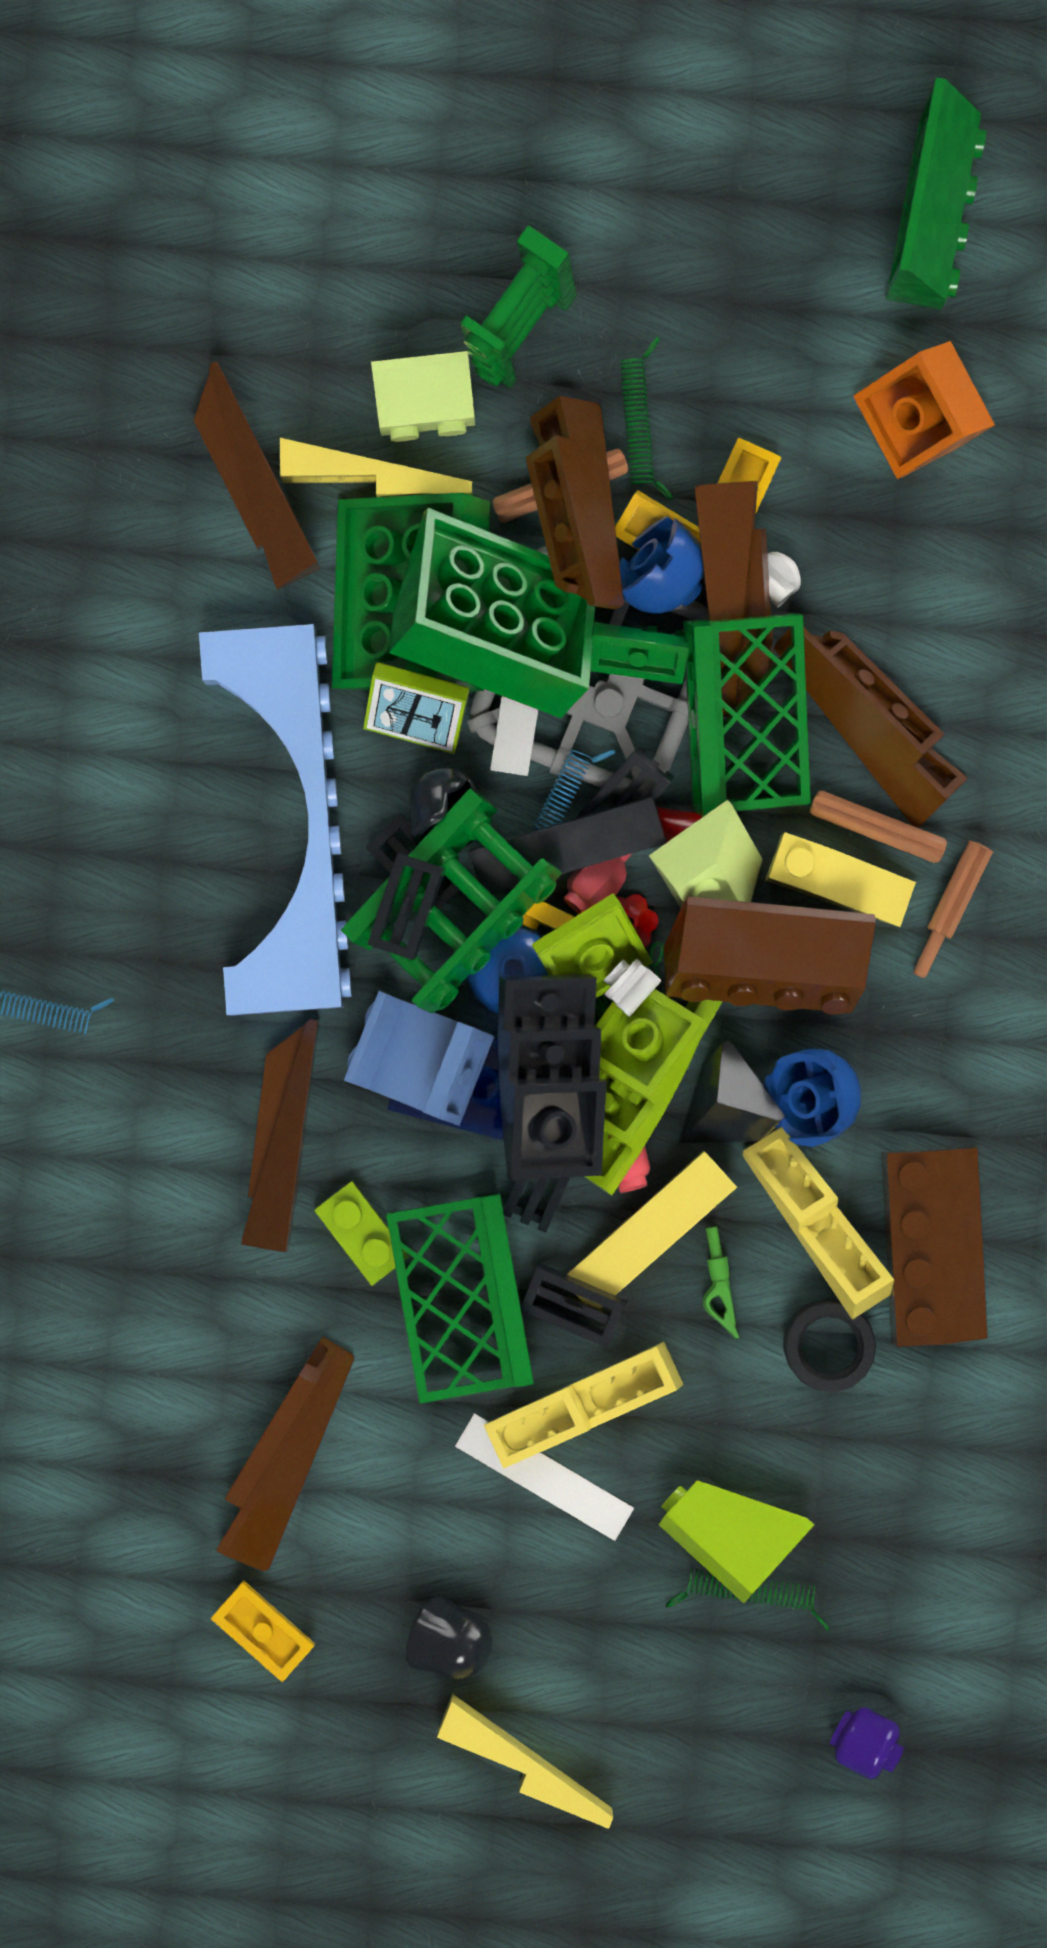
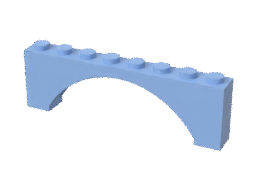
(280, 679)

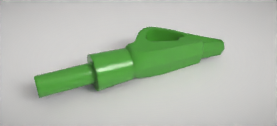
(720, 1288)

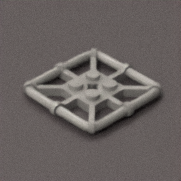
(607, 707)

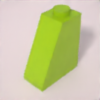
(732, 1534)

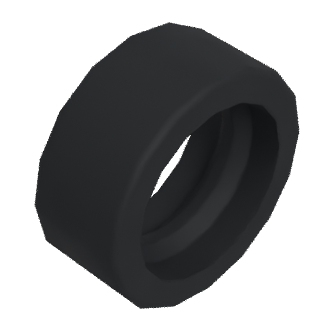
(822, 1381)

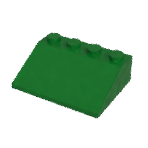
(935, 199)
(371, 564)
(492, 616)

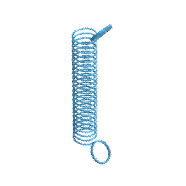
(594, 759)
(93, 1009)

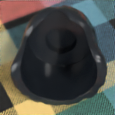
(433, 798)
(448, 1640)

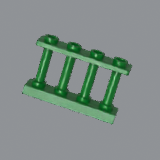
(539, 285)
(464, 822)

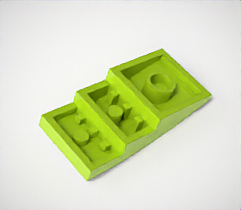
(642, 1067)

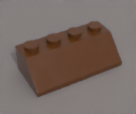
(768, 955)
(934, 1246)

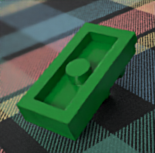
(639, 653)

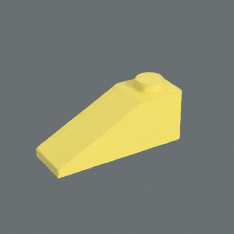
(839, 879)

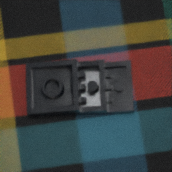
(550, 1076)

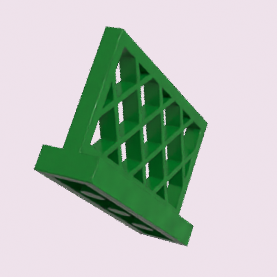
(706, 713)
(501, 1292)

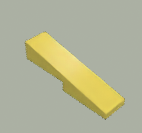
(317, 464)
(818, 1223)
(654, 1227)
(583, 1405)
(540, 1779)

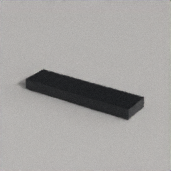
(577, 842)

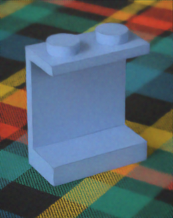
(418, 1058)

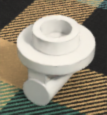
(783, 578)
(630, 985)

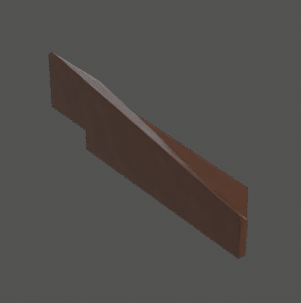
(252, 482)
(576, 500)
(735, 575)
(878, 723)
(280, 1140)
(282, 1458)

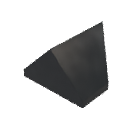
(729, 1102)

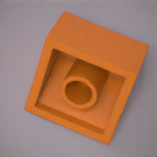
(923, 409)

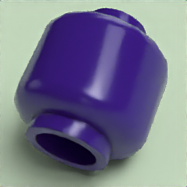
(867, 1743)

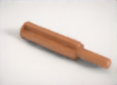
(953, 902)

